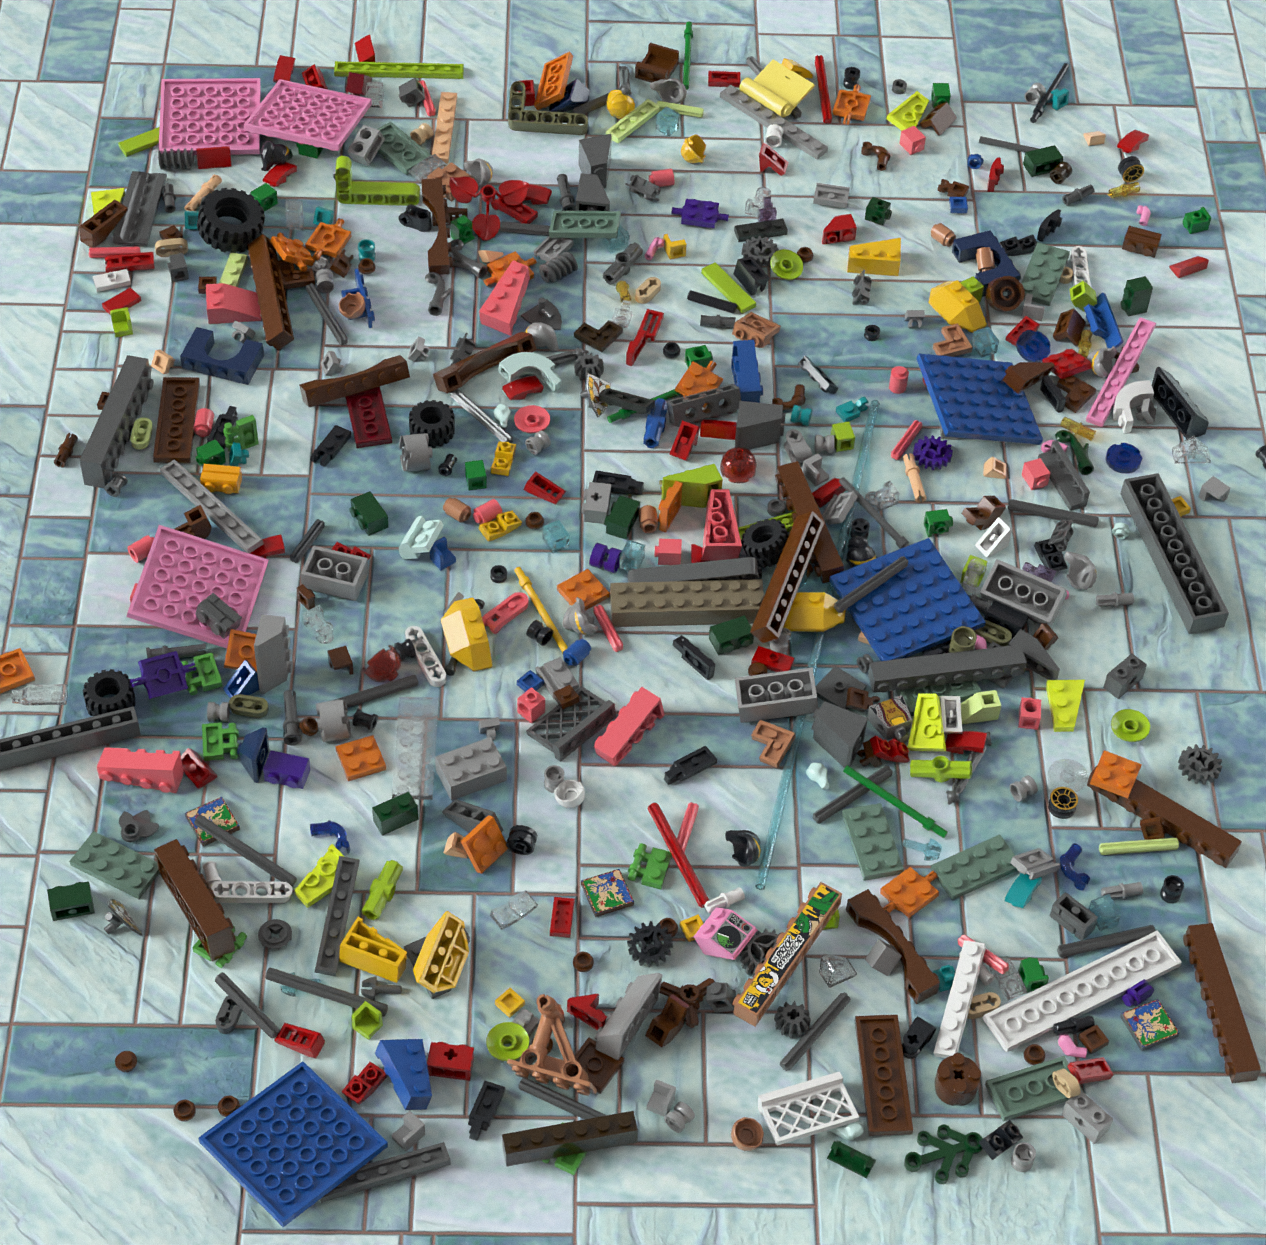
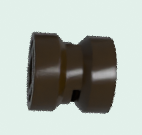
(1061, 172)

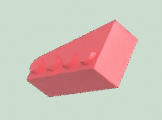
(505, 300)
(721, 531)
(629, 726)
(142, 768)

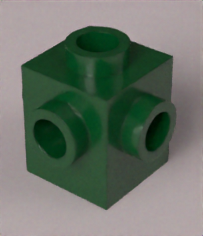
(878, 211)

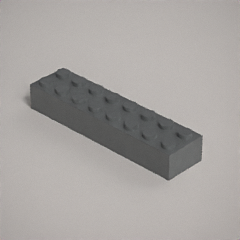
(116, 422)

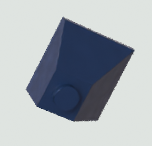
(574, 96)
(254, 753)

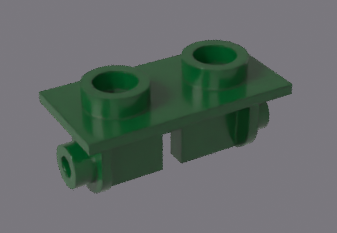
(851, 1159)

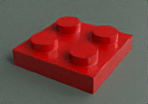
(1068, 363)

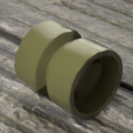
(962, 639)

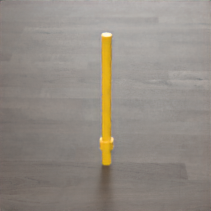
(526, 584)

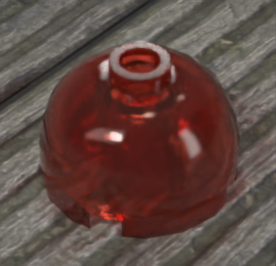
(738, 465)
(384, 665)

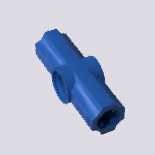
(655, 424)

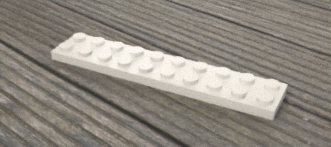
(1081, 991)

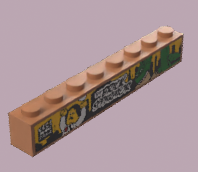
(787, 954)

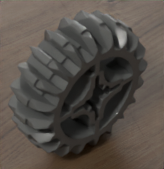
(758, 946)

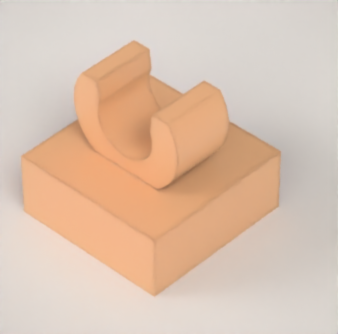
(162, 361)

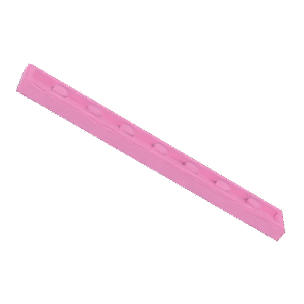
(1120, 372)

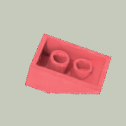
(231, 303)

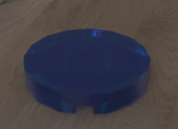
(1033, 346)
(1123, 458)

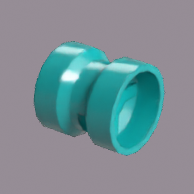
(366, 249)
(805, 415)

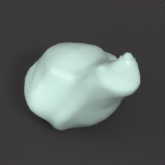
(502, 414)
(818, 773)
(849, 1131)

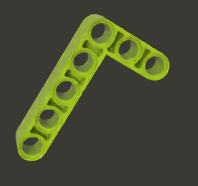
(371, 192)

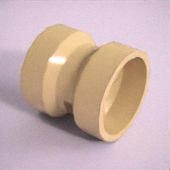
(422, 134)

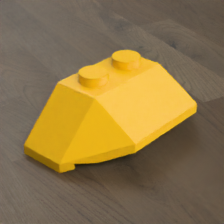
(957, 306)
(813, 612)
(467, 635)
(442, 954)

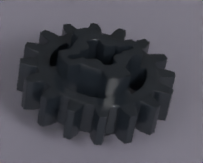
(651, 953)

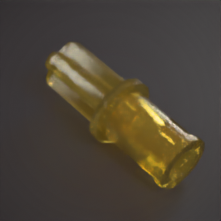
(1124, 190)
(1085, 343)
(1078, 428)

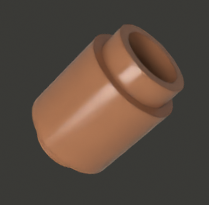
(943, 234)
(985, 259)
(457, 509)
(648, 519)

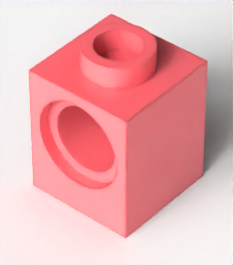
(531, 705)
(1029, 713)

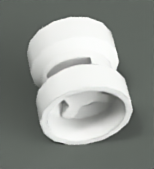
(774, 136)

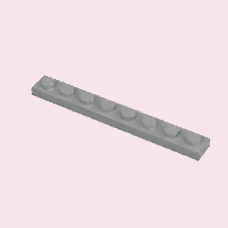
(767, 117)
(214, 508)

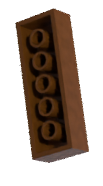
(195, 899)

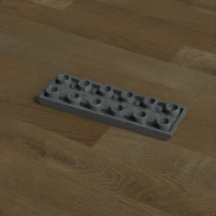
(142, 203)

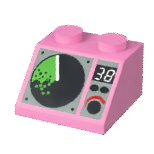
(724, 934)

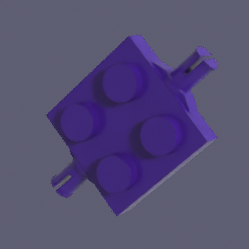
(700, 213)
(163, 675)

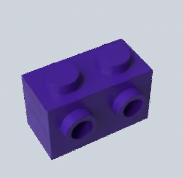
(286, 769)

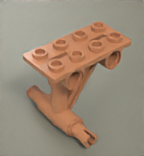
(548, 1067)

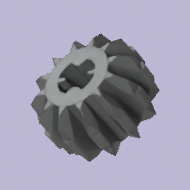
(588, 364)
(796, 1026)

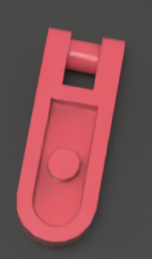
(506, 611)

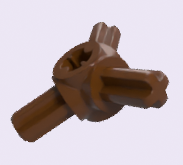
(689, 994)

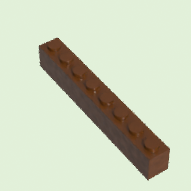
(270, 292)
(800, 501)
(787, 577)
(1177, 821)
(1222, 1003)

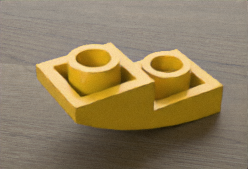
(797, 68)
(503, 458)
(504, 524)

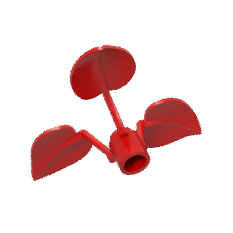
(487, 225)

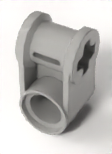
(796, 446)

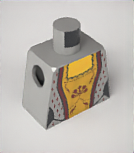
(891, 718)

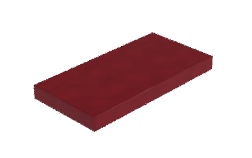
(368, 418)

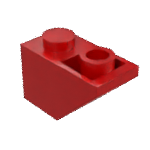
(839, 229)

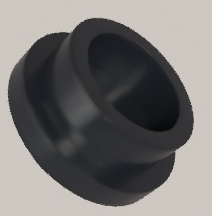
(671, 350)

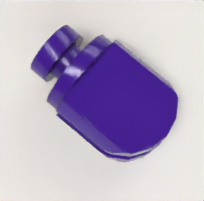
(1137, 993)

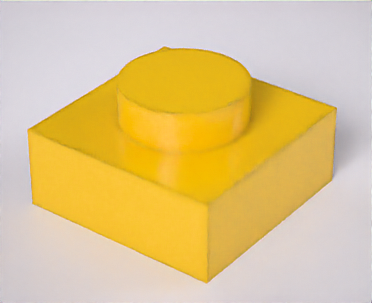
(1181, 506)
(691, 926)
(509, 1002)

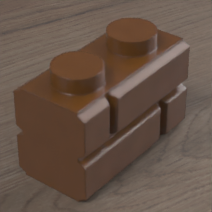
(1141, 241)

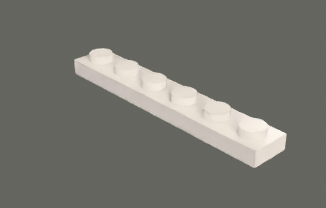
(959, 999)

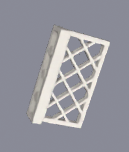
(802, 1094)

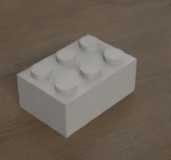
(334, 573)
(471, 768)

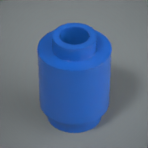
(577, 652)

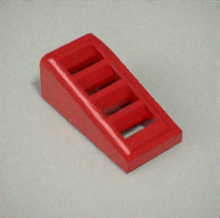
(530, 93)
(541, 481)
(310, 1048)

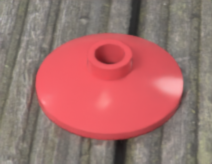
(532, 419)

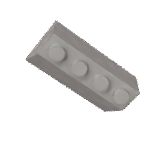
(272, 652)
(628, 1015)

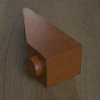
(101, 224)
(1026, 374)

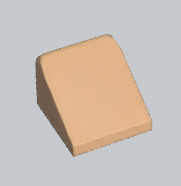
(1094, 138)
(489, 256)
(994, 468)
(454, 846)

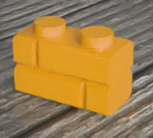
(221, 478)

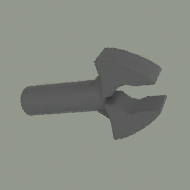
(377, 988)

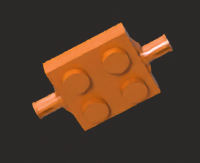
(851, 104)
(328, 239)
(292, 251)
(499, 266)
(698, 380)
(909, 892)

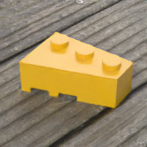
(875, 257)
(372, 952)

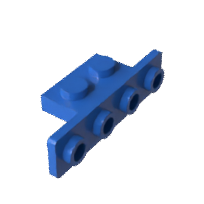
(363, 291)
(1103, 321)

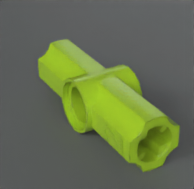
(941, 769)
(382, 890)

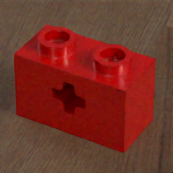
(441, 1066)

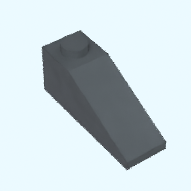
(1036, 656)
(468, 815)

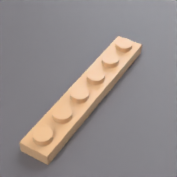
(445, 125)

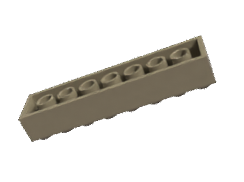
(684, 602)

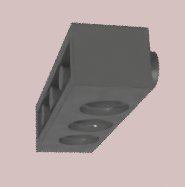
(712, 397)

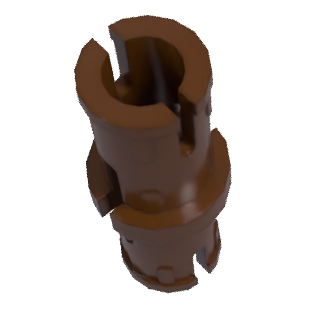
(65, 450)

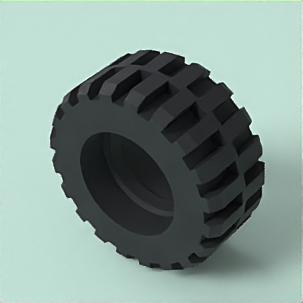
(230, 204)

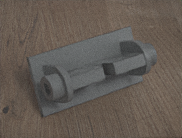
(637, 185)
(861, 289)
(463, 346)
(1061, 534)

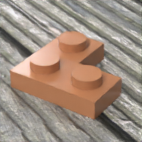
(955, 343)
(777, 742)

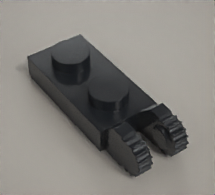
(331, 445)

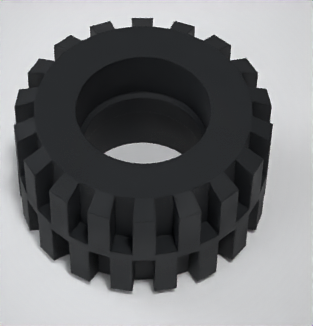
(435, 420)
(765, 541)
(108, 683)

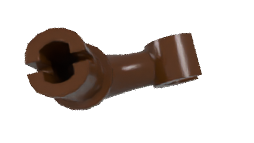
(883, 155)
(797, 399)

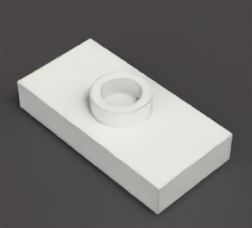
(111, 280)

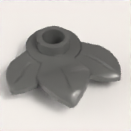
(138, 825)

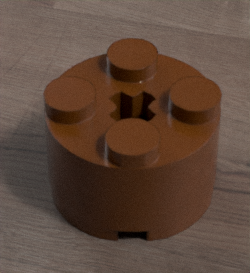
(1008, 284)
(957, 1080)

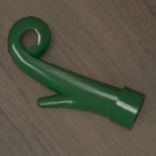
(1084, 464)

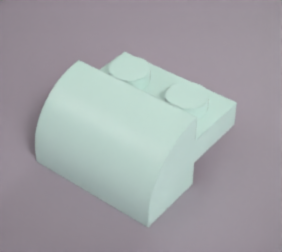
(420, 537)

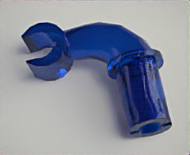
(333, 829)
(1068, 861)

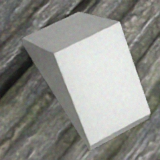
(995, 538)
(951, 714)

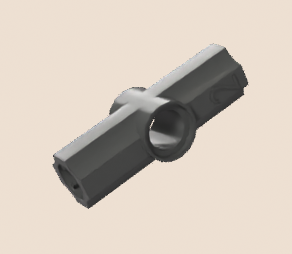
(622, 263)

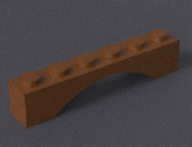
(439, 252)
(462, 371)
(326, 390)
(869, 914)

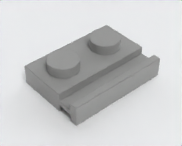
(831, 195)
(552, 247)
(839, 507)
(556, 675)
(1035, 863)

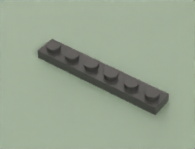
(337, 916)
(392, 1170)

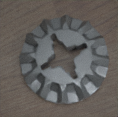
(275, 926)

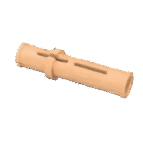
(206, 188)
(912, 472)

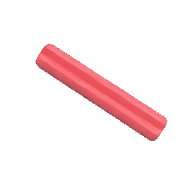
(428, 103)
(103, 252)
(906, 440)
(608, 628)
(687, 824)
(989, 958)

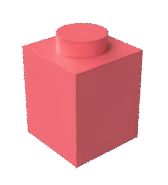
(912, 140)
(1036, 474)
(668, 551)

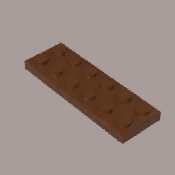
(176, 419)
(883, 1075)

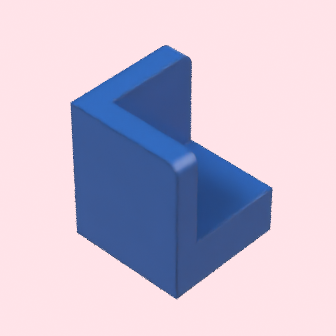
(441, 555)

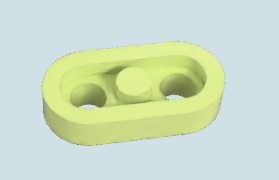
(141, 433)

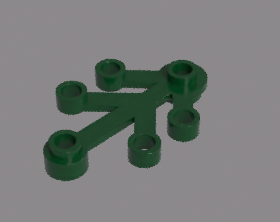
(945, 1151)

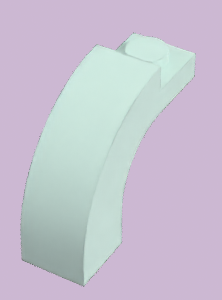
(530, 363)

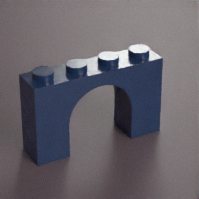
(966, 249)
(236, 369)

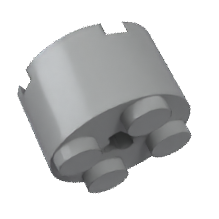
(415, 452)
(333, 720)

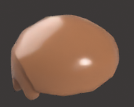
(352, 305)
(747, 1134)

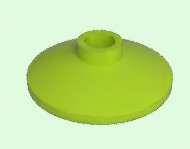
(788, 259)
(1130, 725)
(507, 1034)

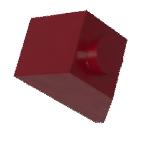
(357, 84)

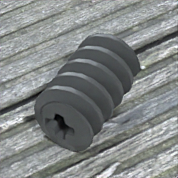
(176, 159)
(558, 267)

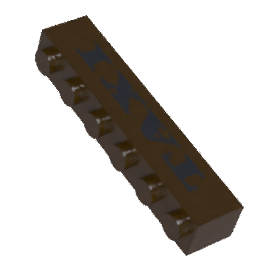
(569, 1138)

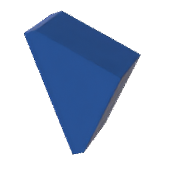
(243, 681)

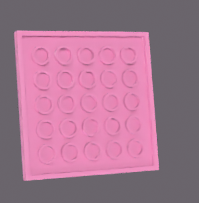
(208, 114)
(308, 115)
(185, 572)

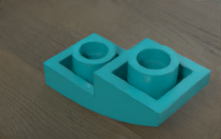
(1022, 890)

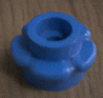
(975, 164)

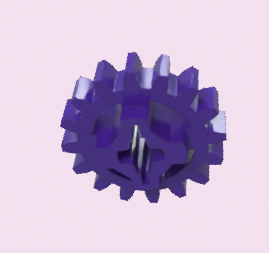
(932, 452)

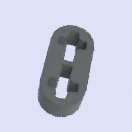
(225, 1012)

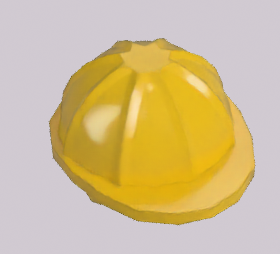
(619, 104)
(693, 149)

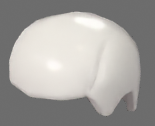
(569, 793)

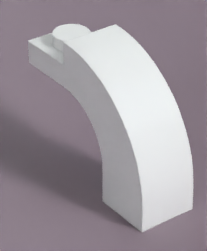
(1128, 398)

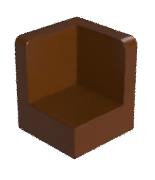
(340, 658)

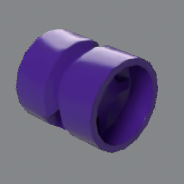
(599, 556)

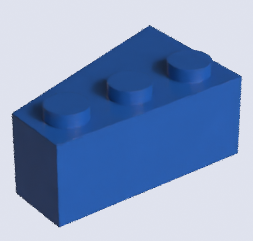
(745, 370)
(408, 1071)

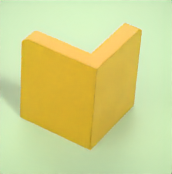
(674, 249)

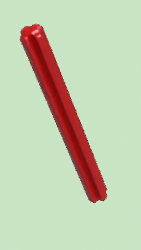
(823, 89)
(678, 854)

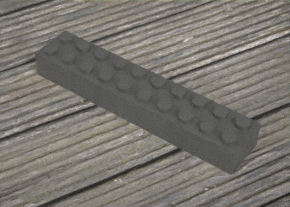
(1174, 553)

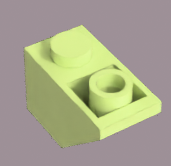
(981, 707)

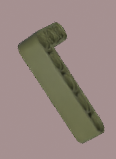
(541, 117)

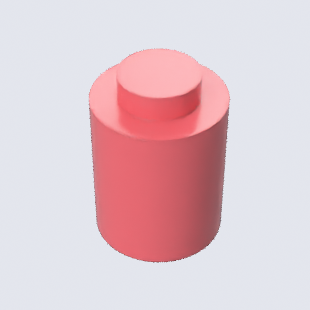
(662, 177)
(898, 380)
(203, 422)
(487, 511)
(140, 549)

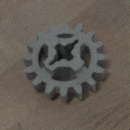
(759, 249)
(1200, 764)

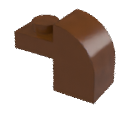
(985, 513)
(197, 524)
(669, 1023)

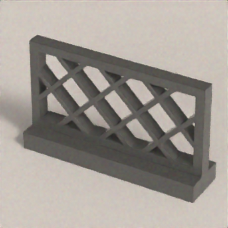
(582, 730)

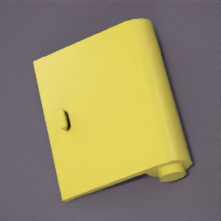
(777, 88)

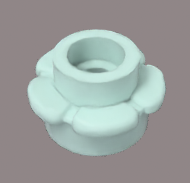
(1121, 530)

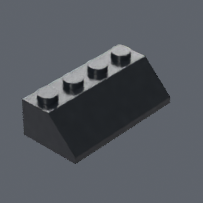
(1178, 405)

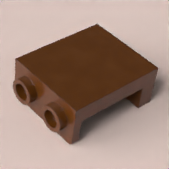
(657, 64)

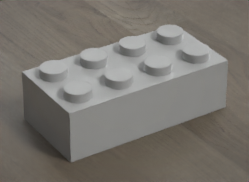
(1024, 592)
(776, 695)

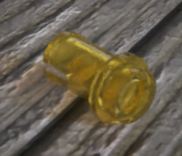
(622, 287)

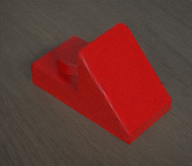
(770, 158)
(684, 441)
(584, 1009)

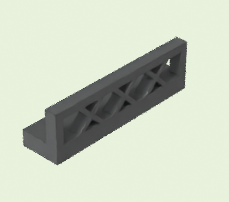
(1065, 477)

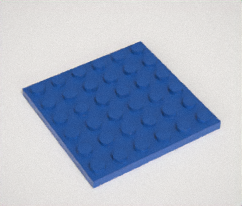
(976, 401)
(912, 607)
(293, 1143)

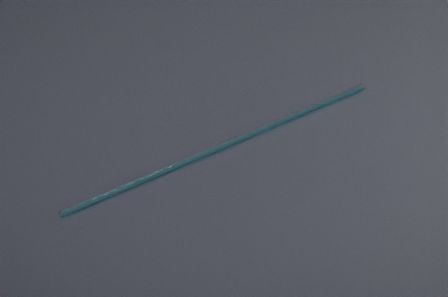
(813, 662)

